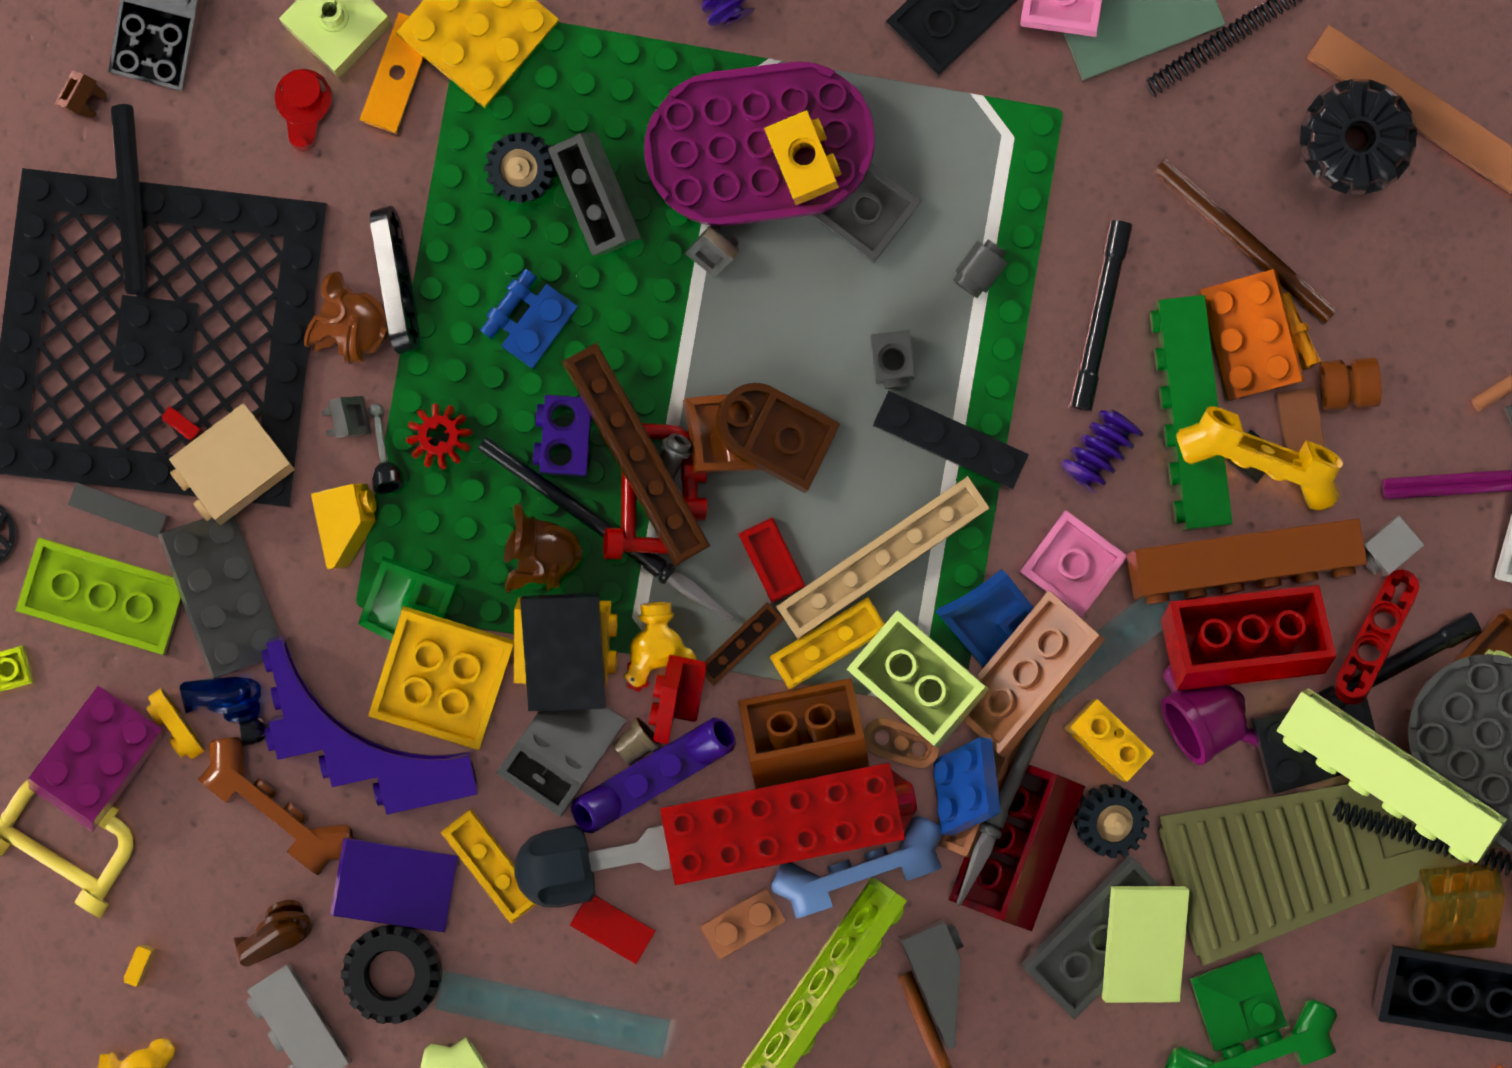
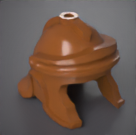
(347, 319)

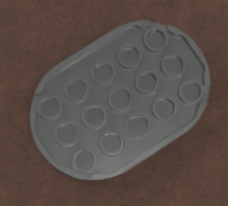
(1465, 730)

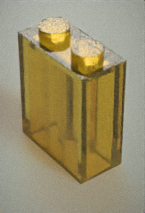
(1457, 908)

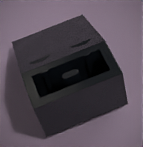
(156, 40)

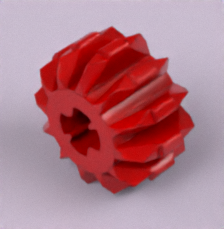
(434, 424)

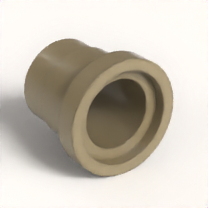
(636, 742)

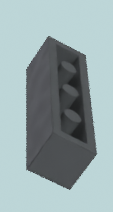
(118, 510)

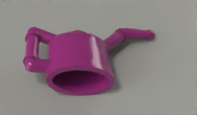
(1205, 719)

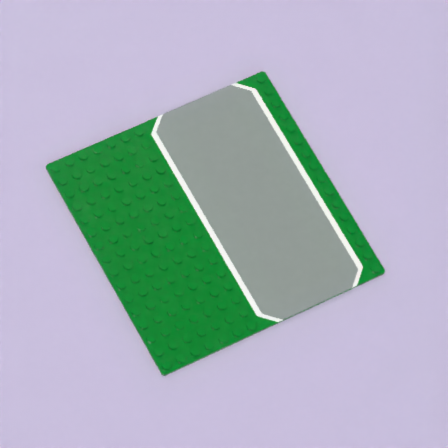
(780, 314)

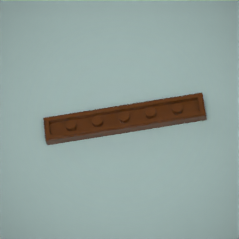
(635, 454)

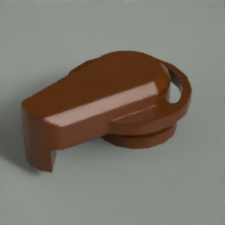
(274, 934)

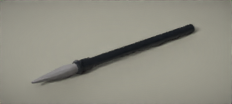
(652, 563)

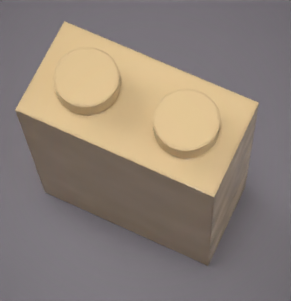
(230, 465)

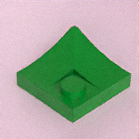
(402, 586)
(1238, 1001)

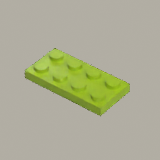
(100, 596)

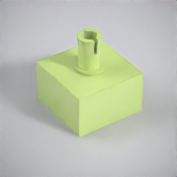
(336, 29)

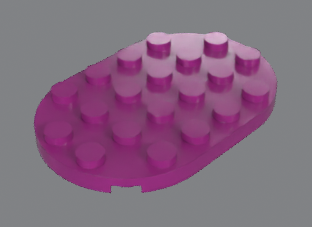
(714, 156)

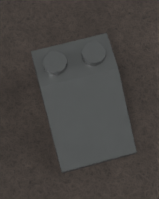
(937, 970)

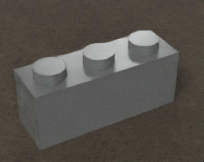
(594, 193)

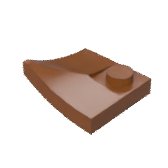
(706, 447)

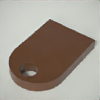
(778, 434)

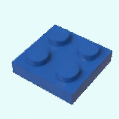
(966, 786)

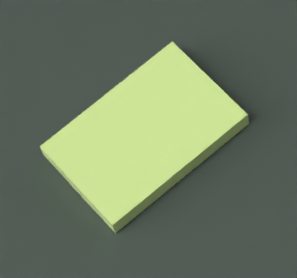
(1145, 944)

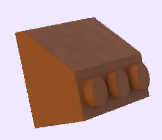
(803, 733)

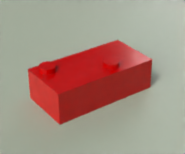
(1248, 637)

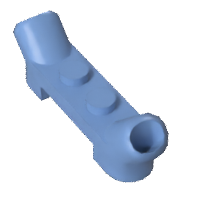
(810, 892)

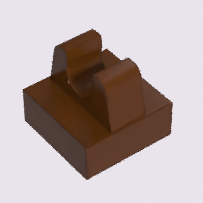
(76, 92)

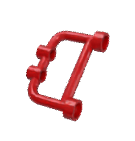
(624, 538)

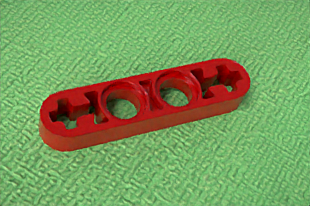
(1374, 635)

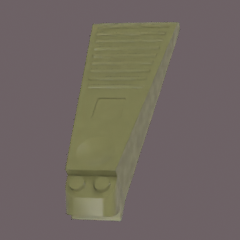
(1283, 865)

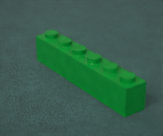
(1186, 394)

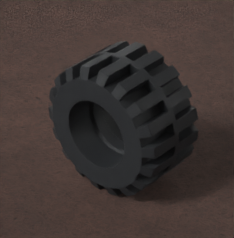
(367, 998)

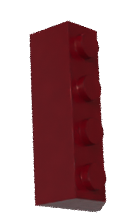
(1027, 853)

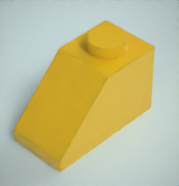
(343, 521)

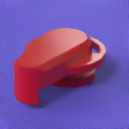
(302, 105)

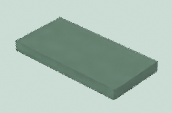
(1139, 29)

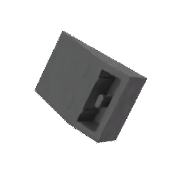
(560, 754)

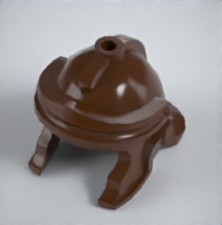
(543, 552)

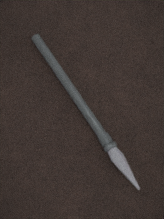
(991, 829)

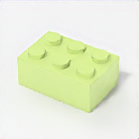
(918, 679)

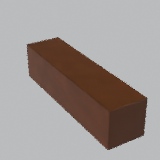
(742, 643)

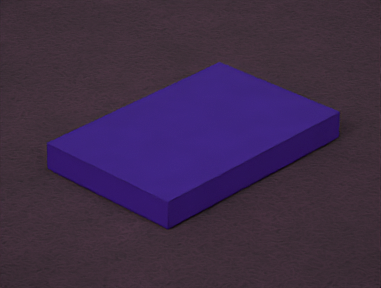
(393, 885)

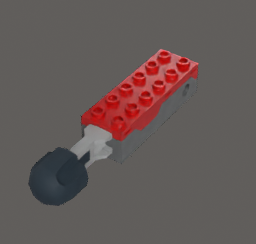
(729, 834)

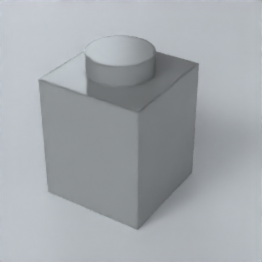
(1391, 546)

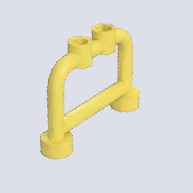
(93, 889)

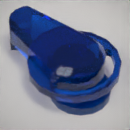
(223, 695)

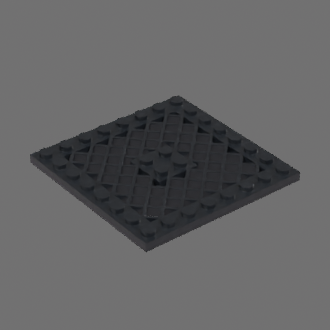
(152, 333)

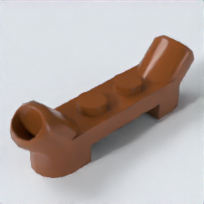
(228, 777)

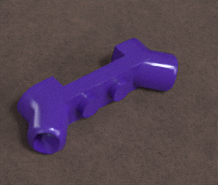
(653, 775)

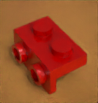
(678, 693)

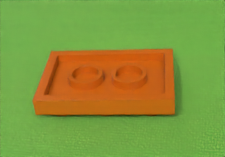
(1252, 335)

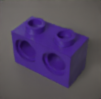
(573, 436)

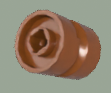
(1349, 384)

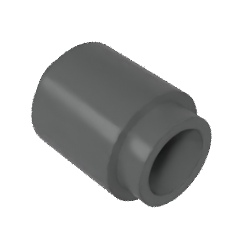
(980, 268)

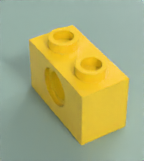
(803, 180)

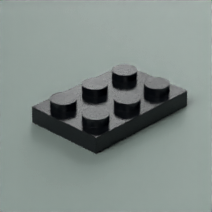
(1285, 766)

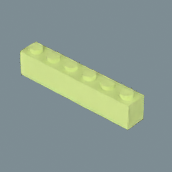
(1392, 776)

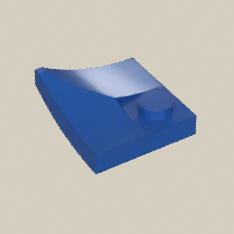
(986, 616)

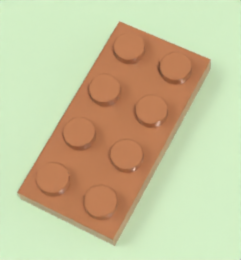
(1031, 671)

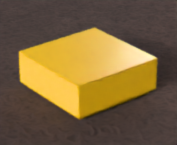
(139, 965)

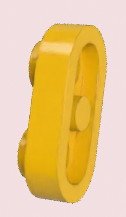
(166, 712)

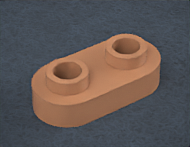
(900, 743)

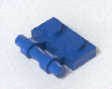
(538, 326)

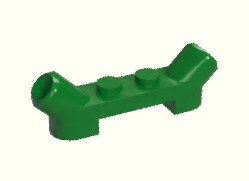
(1308, 1040)

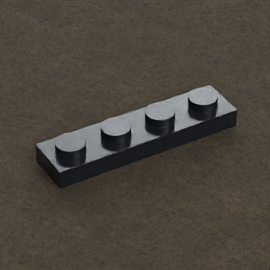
(950, 440)

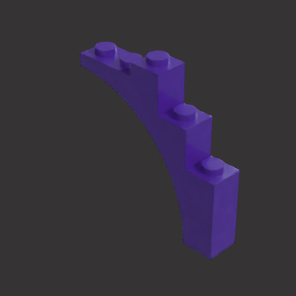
(307, 727)

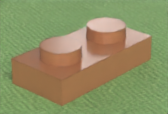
(742, 923)

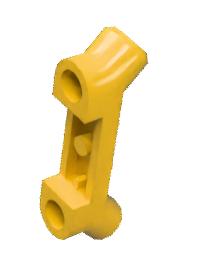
(1223, 435)

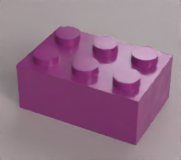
(95, 758)

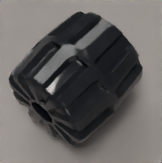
(1389, 132)

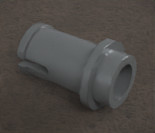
(674, 451)

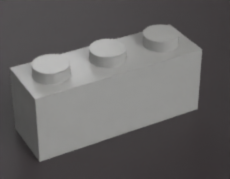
(296, 1021)

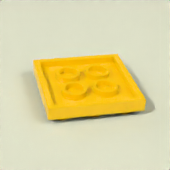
(477, 40)
(441, 678)

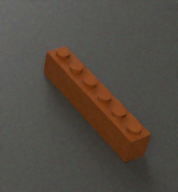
(1246, 560)

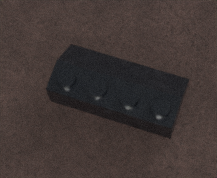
(1445, 993)

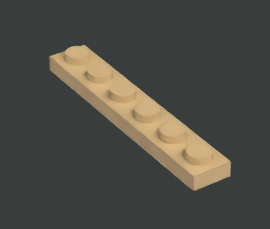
(882, 557)

